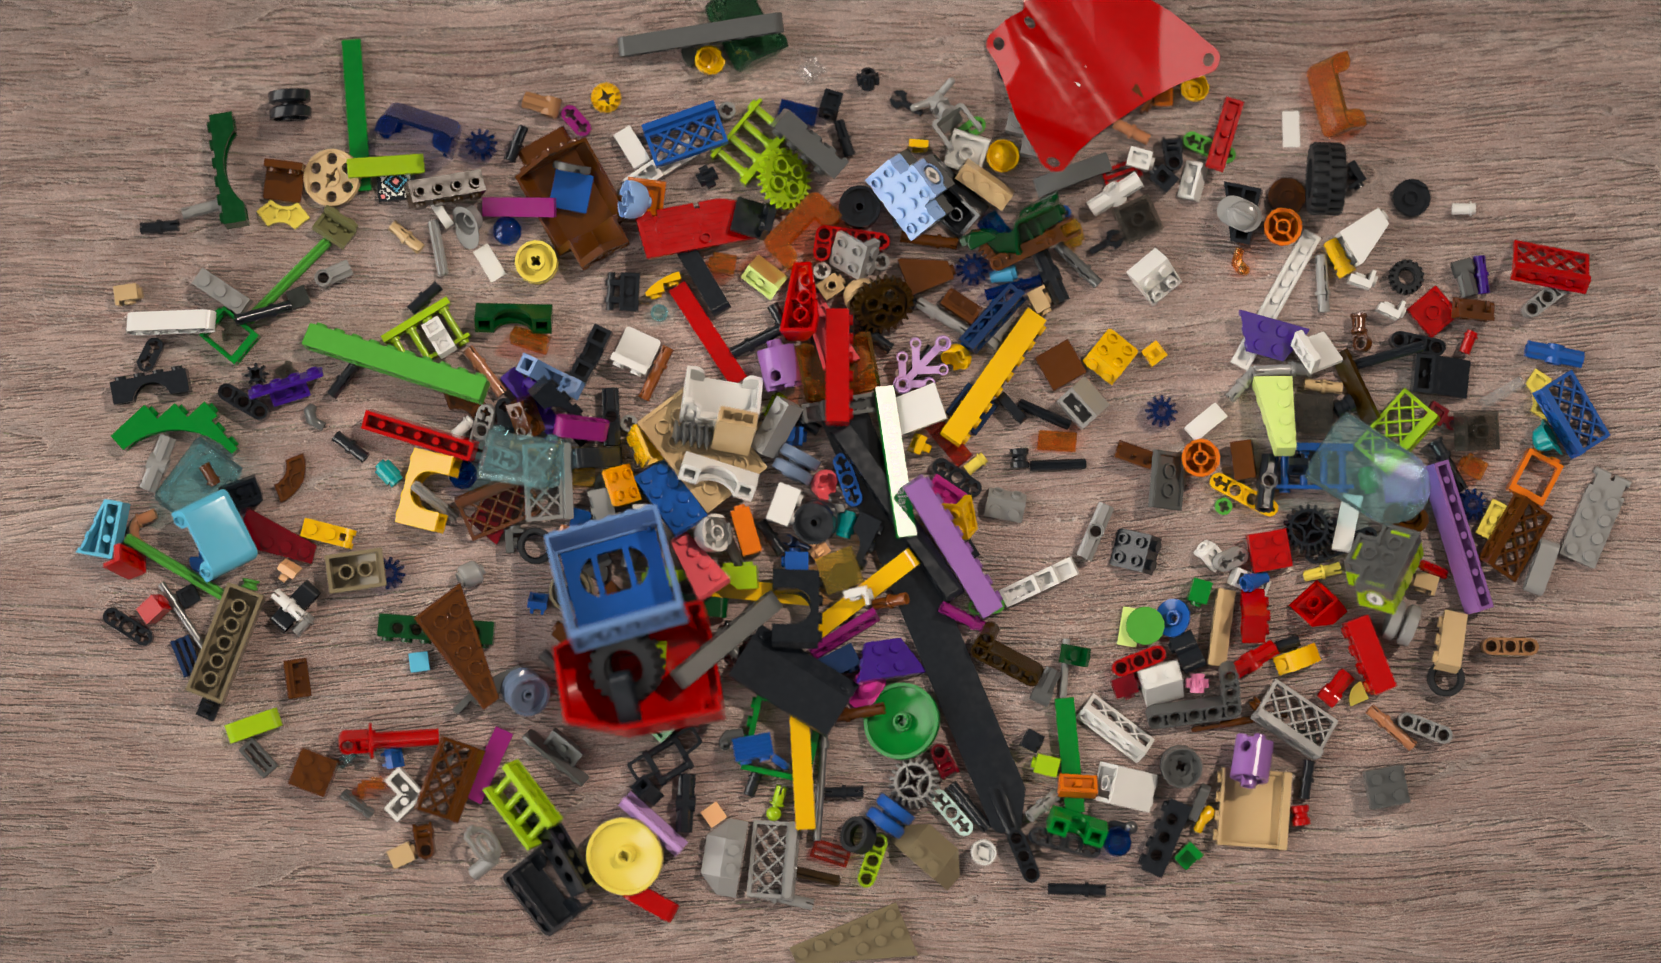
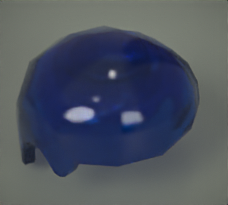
(507, 230)
(466, 477)
(1117, 842)

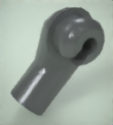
(311, 418)
(726, 739)

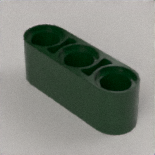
(715, 606)

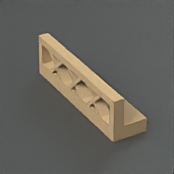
(1220, 626)

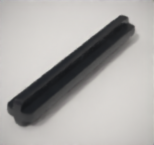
(1390, 354)

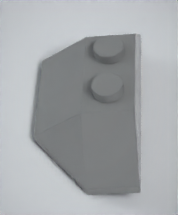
(724, 856)

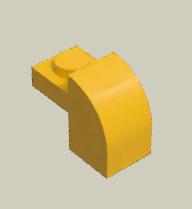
(1297, 659)

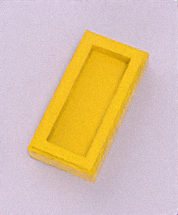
(918, 146)

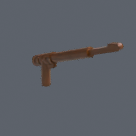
(1232, 722)

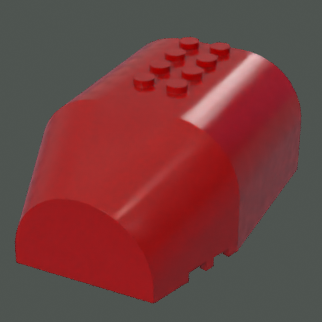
(666, 707)

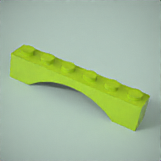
(740, 576)

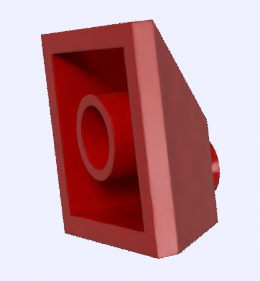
(1318, 606)

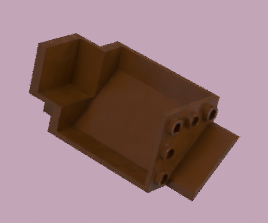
(588, 235)

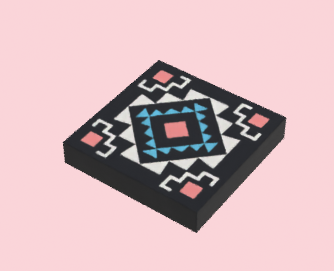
(392, 187)

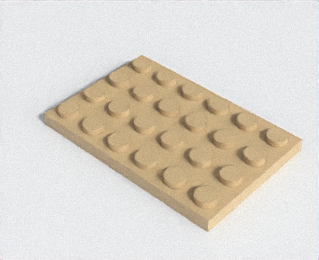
(658, 429)

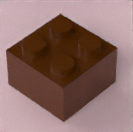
(314, 772)

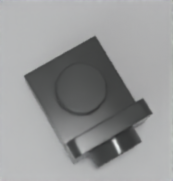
(511, 541)

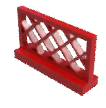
(1547, 274)

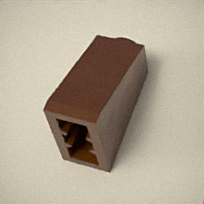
(925, 274)

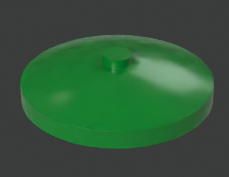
(907, 726)

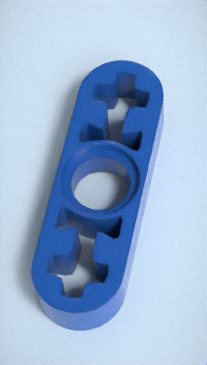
(857, 492)

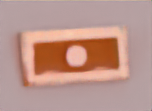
(1056, 441)

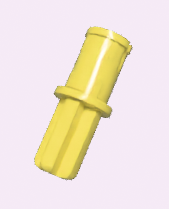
(1322, 571)

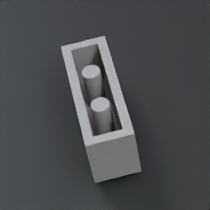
(222, 291)
(776, 427)

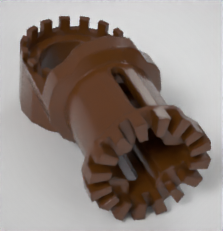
(1359, 332)

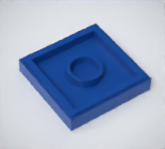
(572, 190)

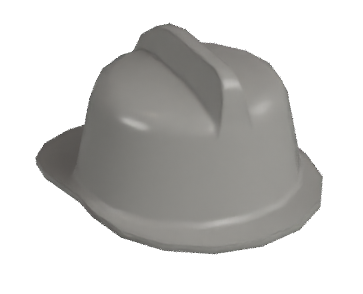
(1239, 213)
(467, 225)

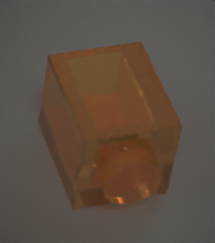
(723, 264)

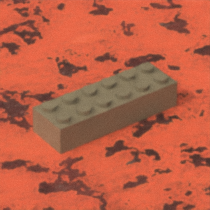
(225, 643)

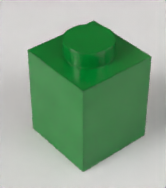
(1199, 592)

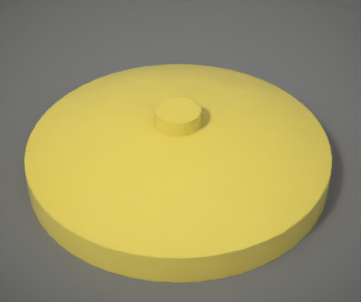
(624, 856)

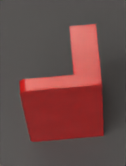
(126, 562)

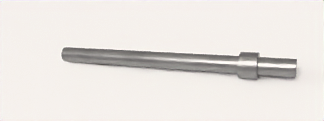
(173, 601)
(823, 744)

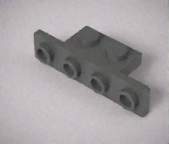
(559, 751)

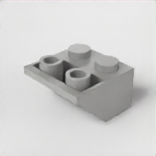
(1082, 403)

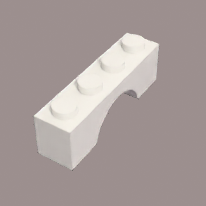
(700, 468)

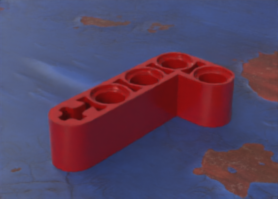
(828, 243)

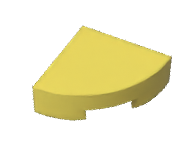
(1357, 694)

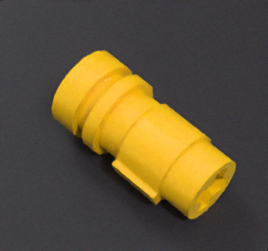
(1338, 257)

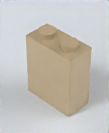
(734, 430)

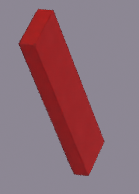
(1224, 134)

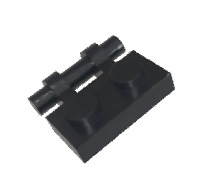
(629, 291)

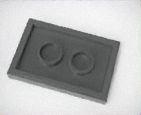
(1166, 480)

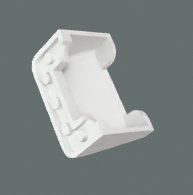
(705, 396)

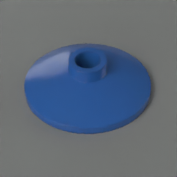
(1170, 609)

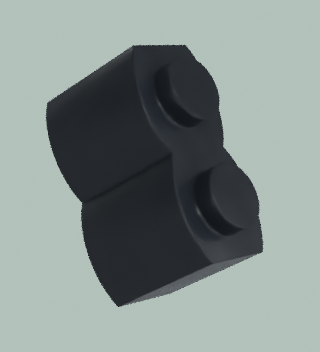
(1187, 652)

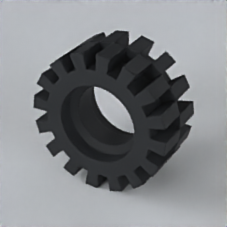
(1414, 269)

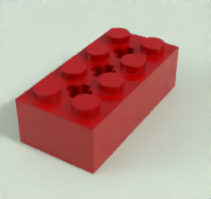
(1368, 654)

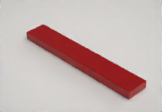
(707, 333)

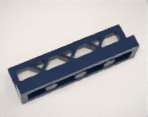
(996, 321)

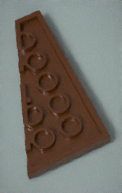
(455, 636)

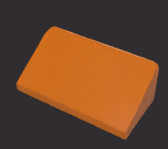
(1077, 786)

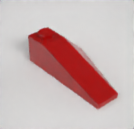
(801, 304)

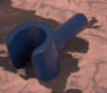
(795, 542)

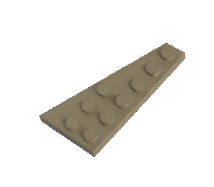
(866, 938)

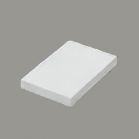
(920, 409)

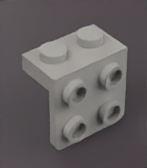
(853, 255)

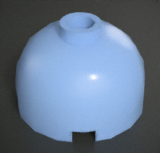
(634, 200)

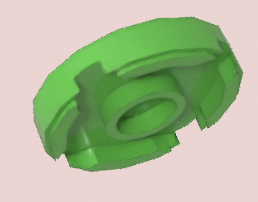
(1145, 625)

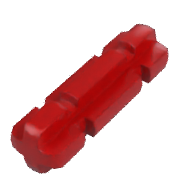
(1433, 569)

